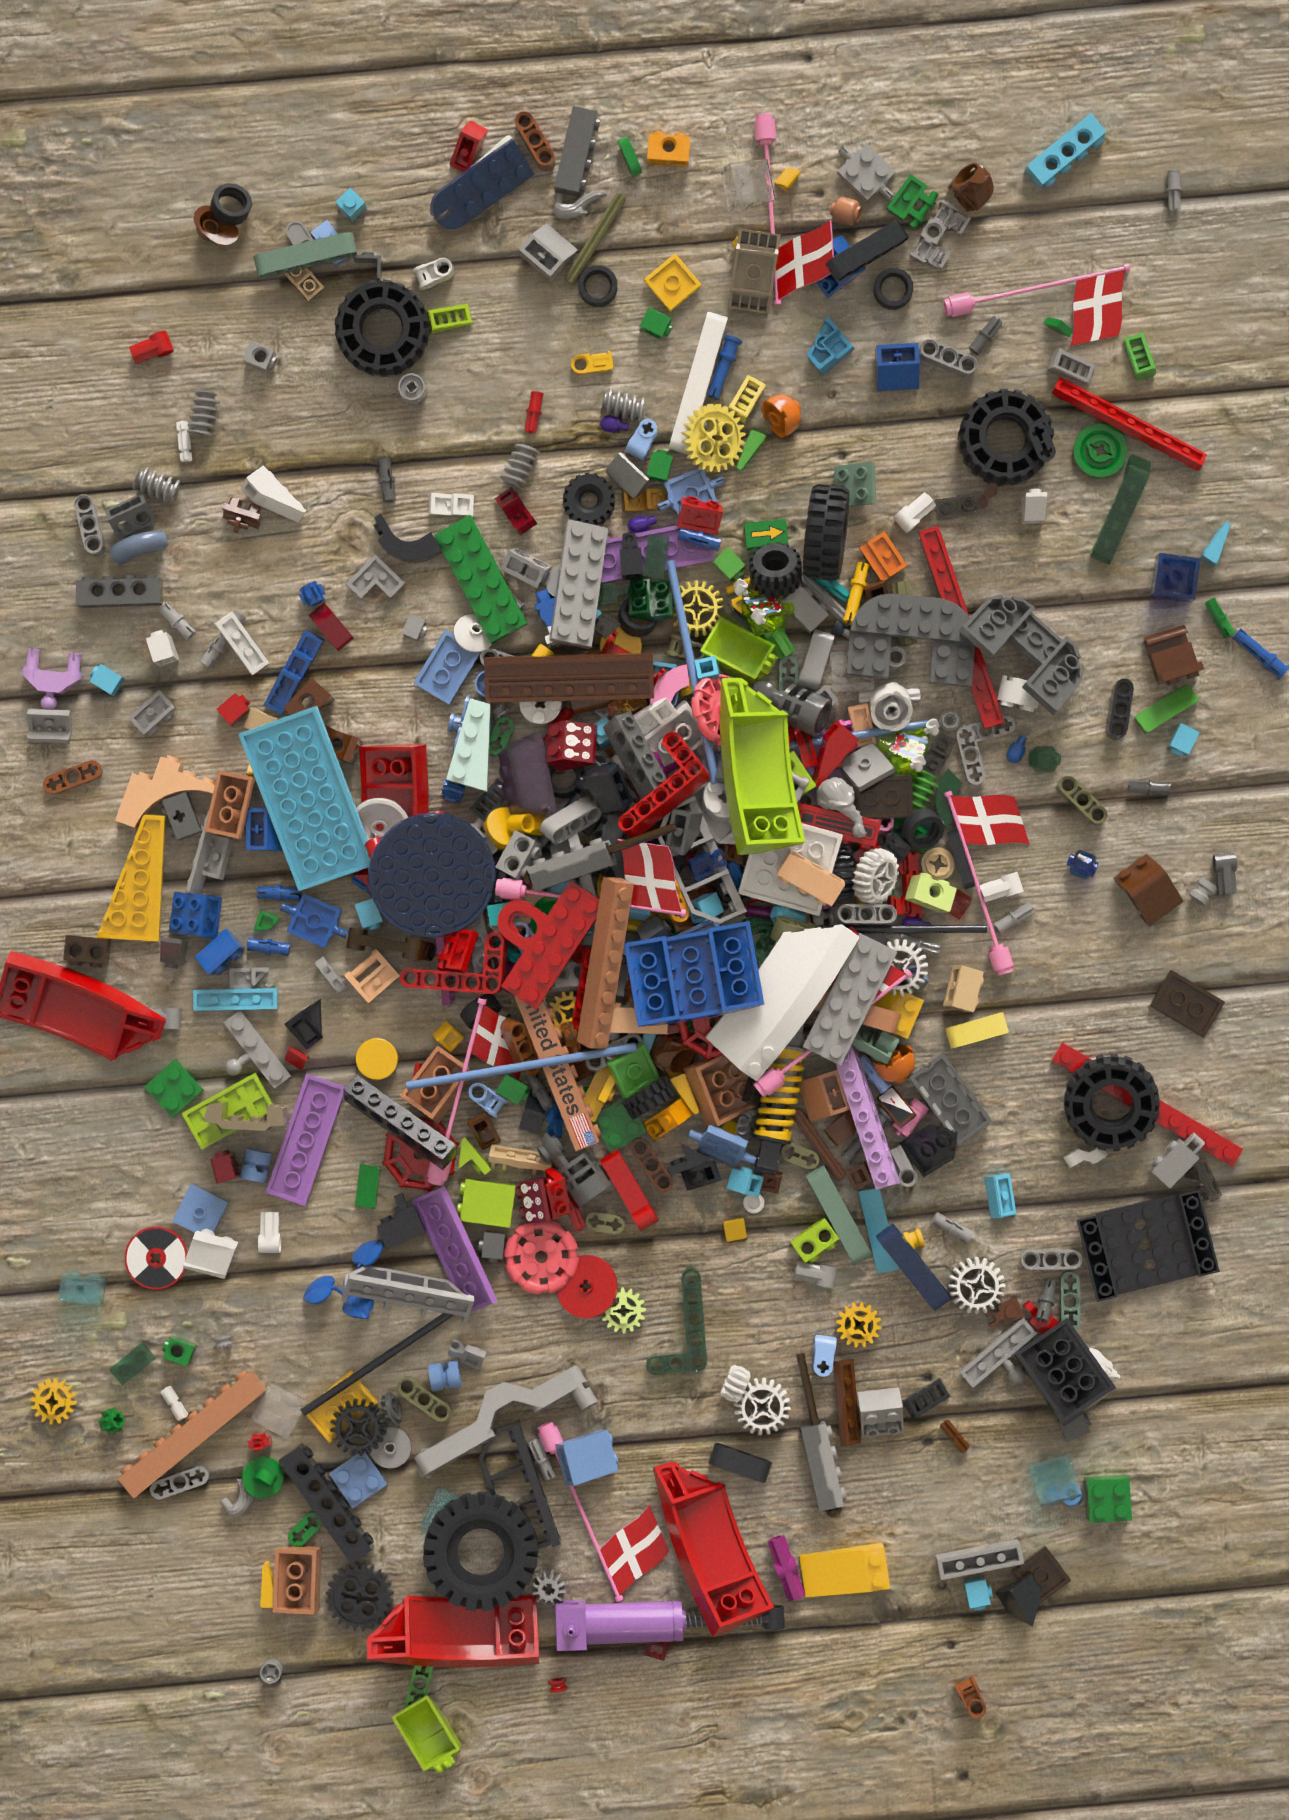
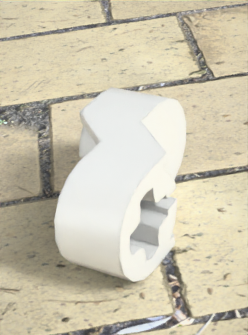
(1077, 1156)

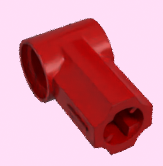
(156, 346)

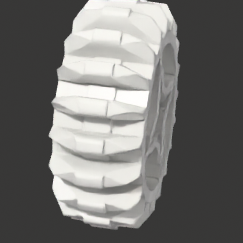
(875, 876)
(912, 955)
(979, 1276)
(776, 1418)

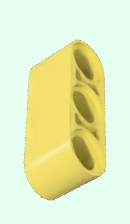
(976, 1030)

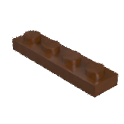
(847, 1402)

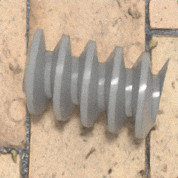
(624, 405)
(203, 413)
(519, 465)
(155, 485)

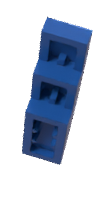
(294, 671)

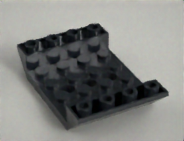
(1177, 1237)

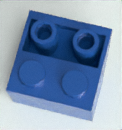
(829, 284)
(897, 366)
(260, 831)
(220, 952)

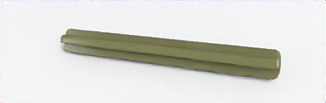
(595, 238)

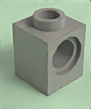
(253, 351)

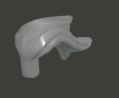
(575, 209)
(242, 1504)

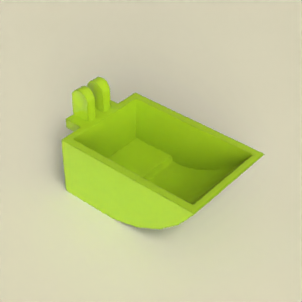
(740, 651)
(428, 1734)

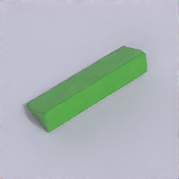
(1166, 708)

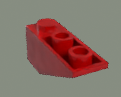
(834, 747)

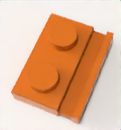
(882, 556)

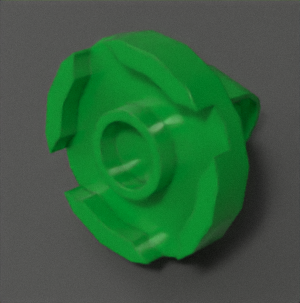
(262, 1477)

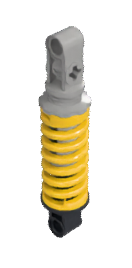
(772, 1131)

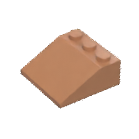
(717, 1089)

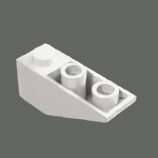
(270, 494)

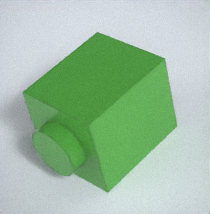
(729, 565)

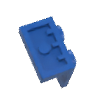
(195, 914)

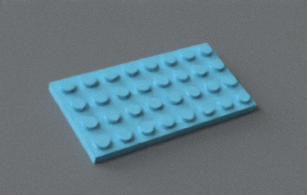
(307, 798)

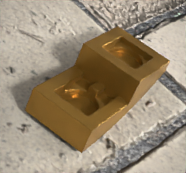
(644, 502)

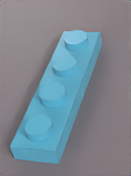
(235, 999)

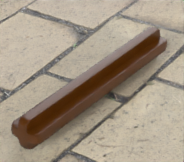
(818, 1145)

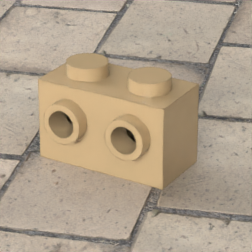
(963, 988)

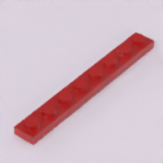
(1129, 424)

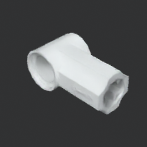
(911, 515)
(1005, 886)
(269, 1237)

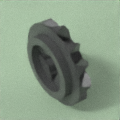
(747, 1124)
(391, 1408)

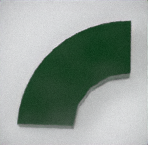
(947, 783)

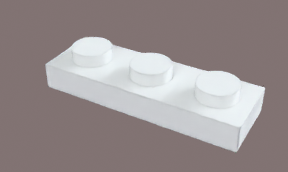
(241, 643)

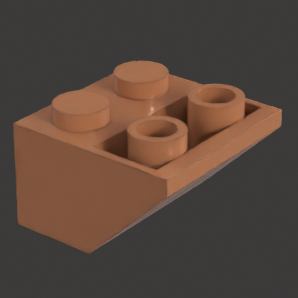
(823, 1095)

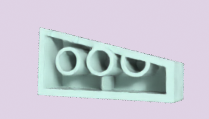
(471, 752)

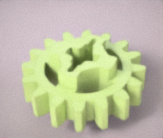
(632, 1310)

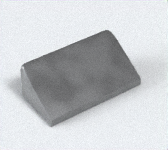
(627, 475)

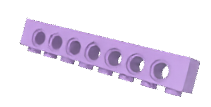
(867, 1121)

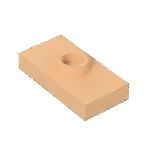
(861, 720)

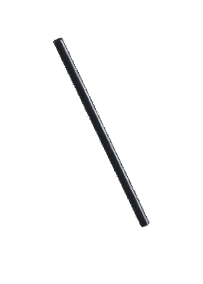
(875, 929)
(375, 1363)

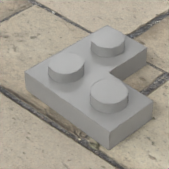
(375, 573)

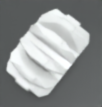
(735, 1383)

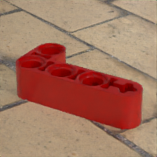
(581, 957)
(629, 1190)

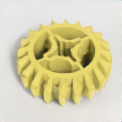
(705, 607)

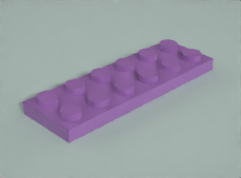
(680, 551)
(305, 1139)
(454, 1246)

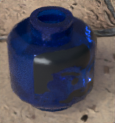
(1082, 864)

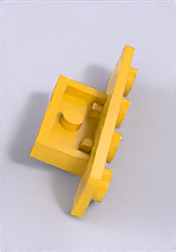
(600, 1090)

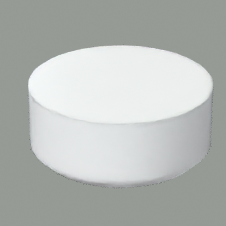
(753, 1204)

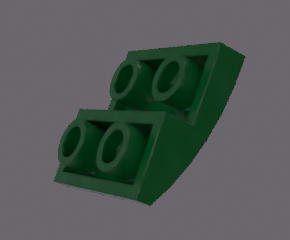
(651, 599)

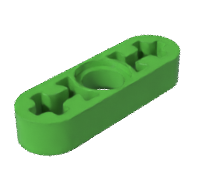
(410, 1696)

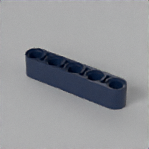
(913, 1267)

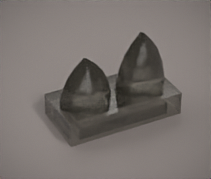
(1201, 1172)

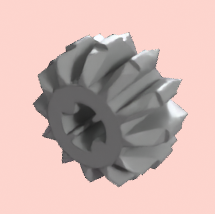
(556, 1585)

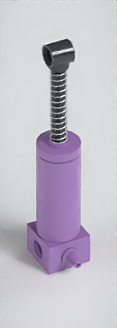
(634, 1622)

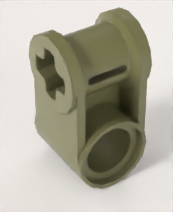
(679, 653)

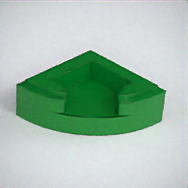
(1058, 326)
(265, 921)

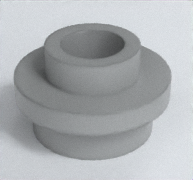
(956, 720)

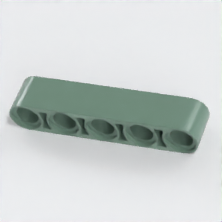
(305, 255)
(838, 1215)

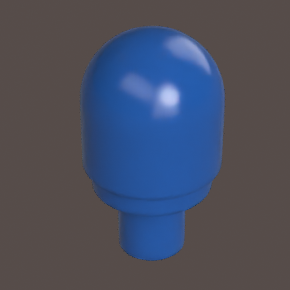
(1016, 750)

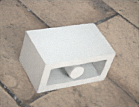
(162, 648)

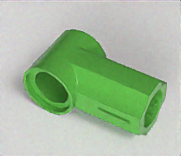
(783, 646)

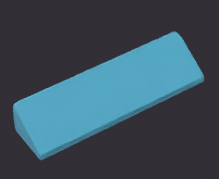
(875, 1222)

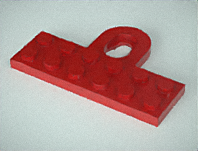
(552, 945)

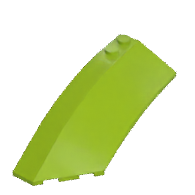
(757, 770)

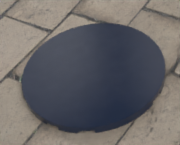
(431, 874)

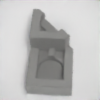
(245, 977)

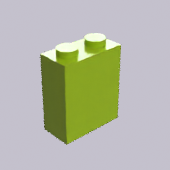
(486, 1202)

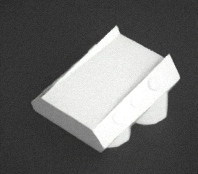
(210, 1253)

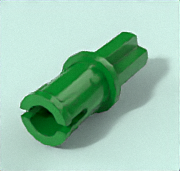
(1219, 618)

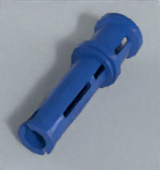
(726, 357)
(1267, 659)

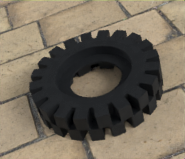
(488, 1513)

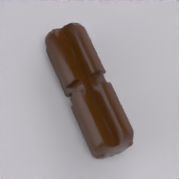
(952, 1433)

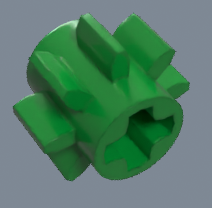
(111, 1421)

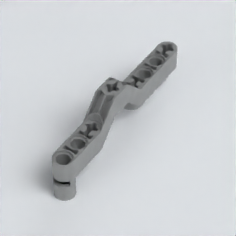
(497, 1399)

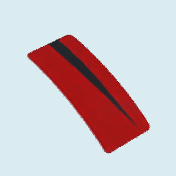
(806, 748)

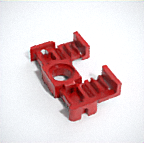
(910, 867)

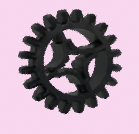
(844, 869)
(344, 1439)

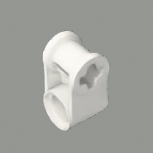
(432, 273)

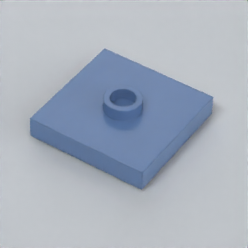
(200, 1210)

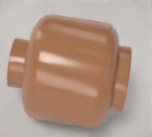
(846, 211)

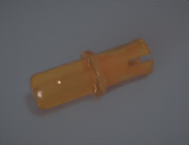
(571, 1038)

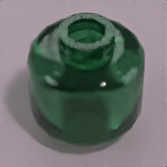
(1044, 759)

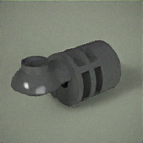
(804, 708)
(573, 1170)

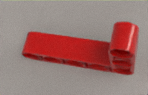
(667, 789)
(462, 978)

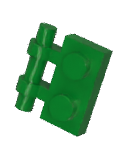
(906, 198)

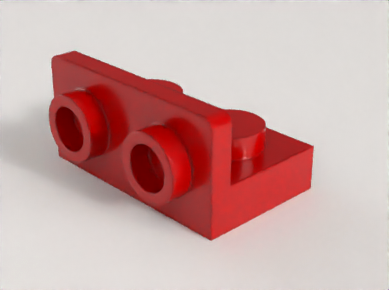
(700, 515)
(556, 1193)

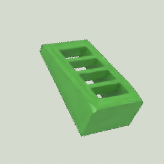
(1148, 366)
(752, 445)

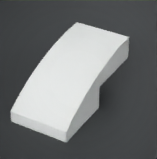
(451, 504)
(655, 714)

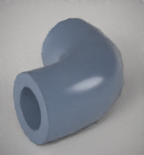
(138, 544)

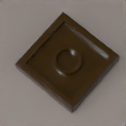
(1045, 1570)

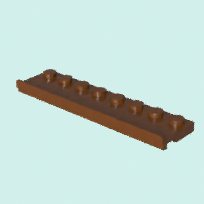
(569, 677)

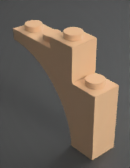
(167, 781)

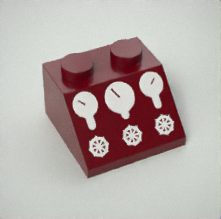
(571, 745)
(534, 1200)

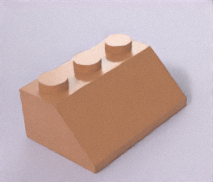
(229, 804)
(437, 1099)
(297, 1580)

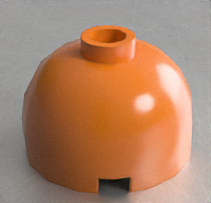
(783, 414)
(898, 1067)

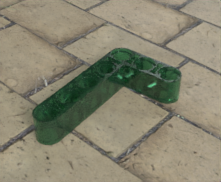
(1123, 506)
(691, 1329)

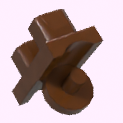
(240, 517)

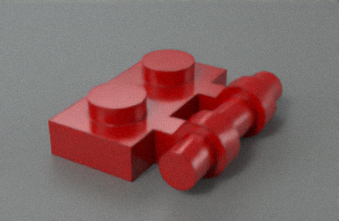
(457, 950)

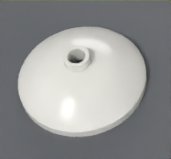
(379, 811)

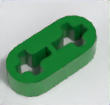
(629, 157)
(496, 733)
(302, 1525)

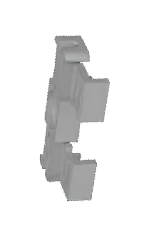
(943, 218)

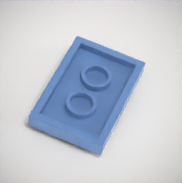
(446, 668)

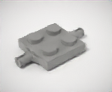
(866, 172)

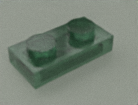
(656, 556)
(132, 1363)

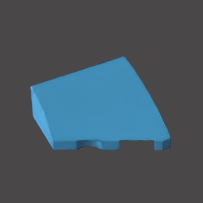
(829, 347)

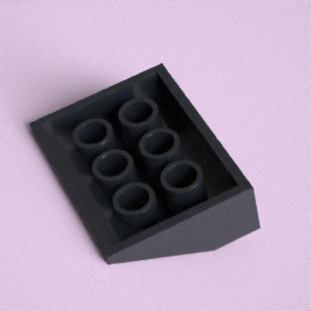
(1065, 1372)

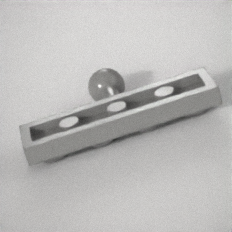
(256, 1050)
(998, 1353)

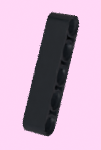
(867, 250)

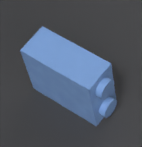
(587, 1457)

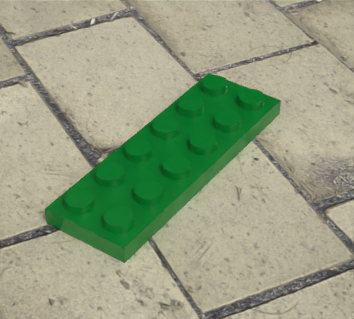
(481, 579)

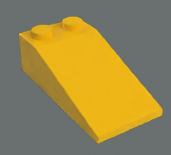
(906, 1005)
(845, 1571)

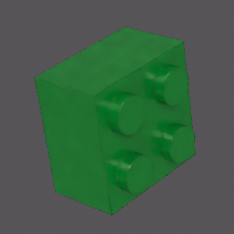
(1108, 1498)

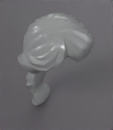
(839, 796)

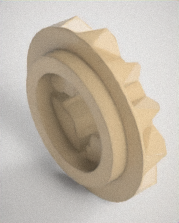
(946, 858)

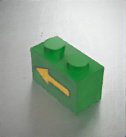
(765, 532)

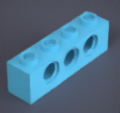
(1087, 127)

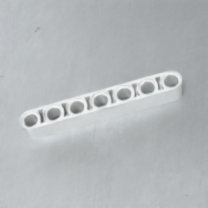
(699, 376)

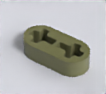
(801, 1151)
(603, 1227)

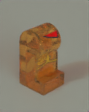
(625, 705)

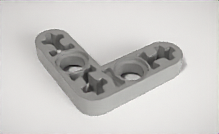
(976, 737)

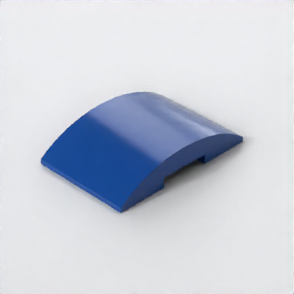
(694, 975)

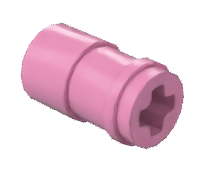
(920, 1110)

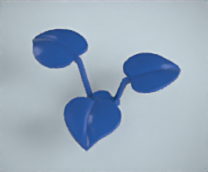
(355, 1307)

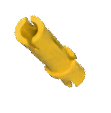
(856, 591)

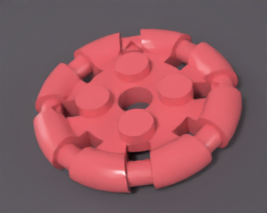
(708, 711)
(532, 1266)

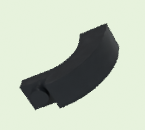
(407, 551)

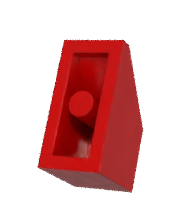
(468, 146)

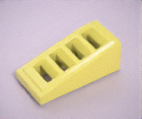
(740, 409)

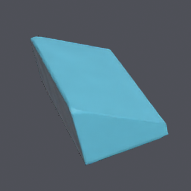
(1000, 1196)

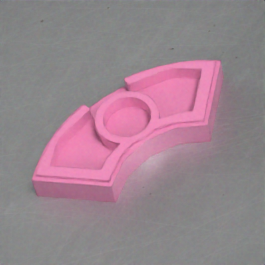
(671, 683)

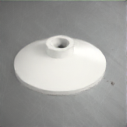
(467, 638)

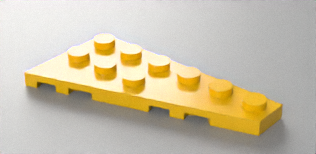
(137, 898)

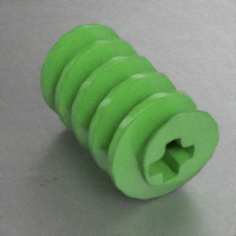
(922, 788)

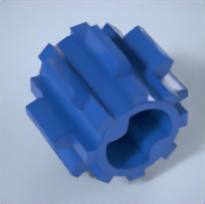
(312, 594)
(452, 791)

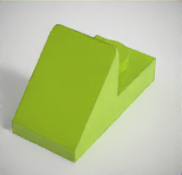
(469, 1152)

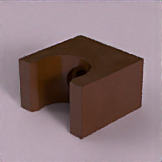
(313, 690)
(350, 745)

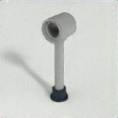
(840, 629)

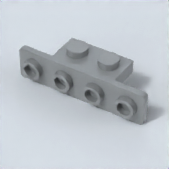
(210, 860)

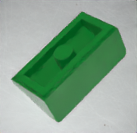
(368, 1186)

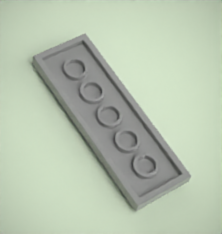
(578, 584)
(850, 999)

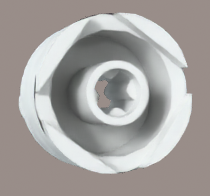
(1012, 693)
(541, 716)
(890, 718)
(712, 804)

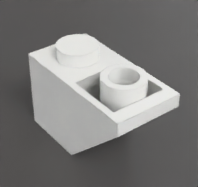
(1034, 507)

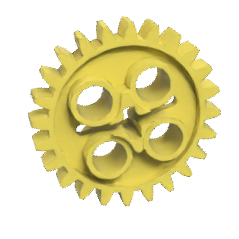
(729, 441)

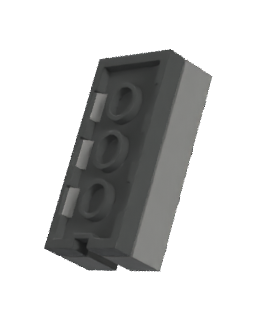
(949, 1098)

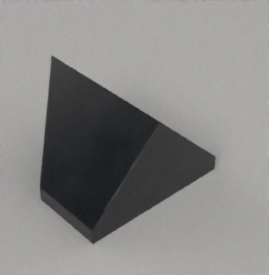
(307, 1025)
(1021, 1598)

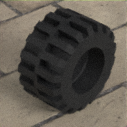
(775, 558)

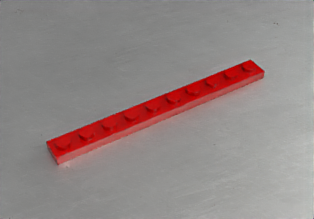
(949, 589)
(1168, 1116)

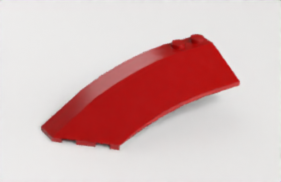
(395, 774)
(75, 1007)
(710, 1549)
(444, 1635)

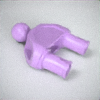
(51, 681)

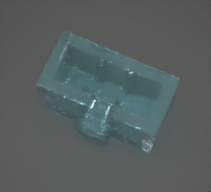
(82, 1289)

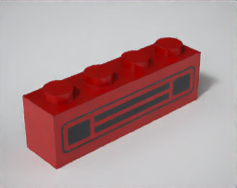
(839, 823)

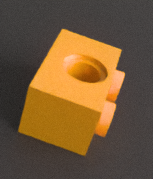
(657, 155)

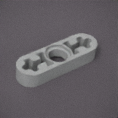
(196, 1482)

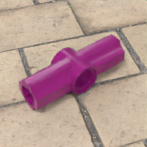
(786, 1568)

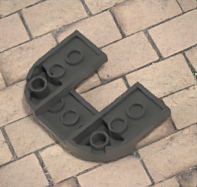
(915, 619)
(1013, 621)

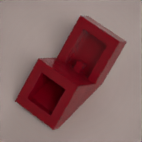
(515, 511)
(331, 626)

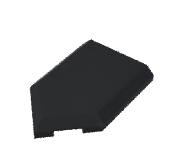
(931, 1148)

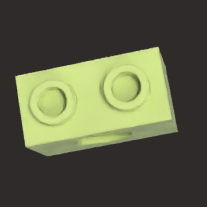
(919, 893)

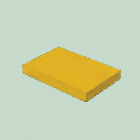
(324, 1414)

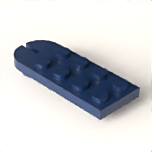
(480, 186)

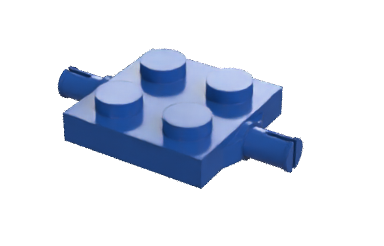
(314, 920)

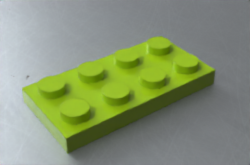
(243, 1098)

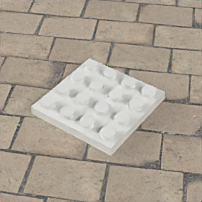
(761, 876)

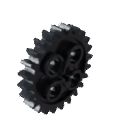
(357, 1615)

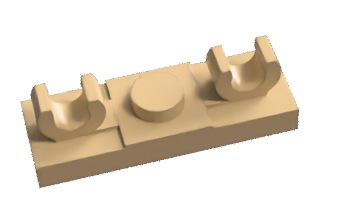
(517, 1158)

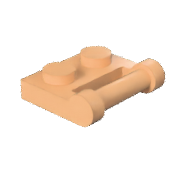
(377, 980)

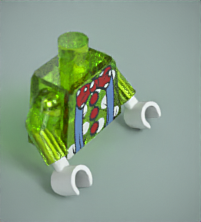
(760, 612)
(909, 748)

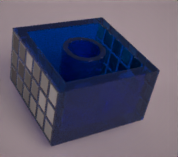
(1175, 577)

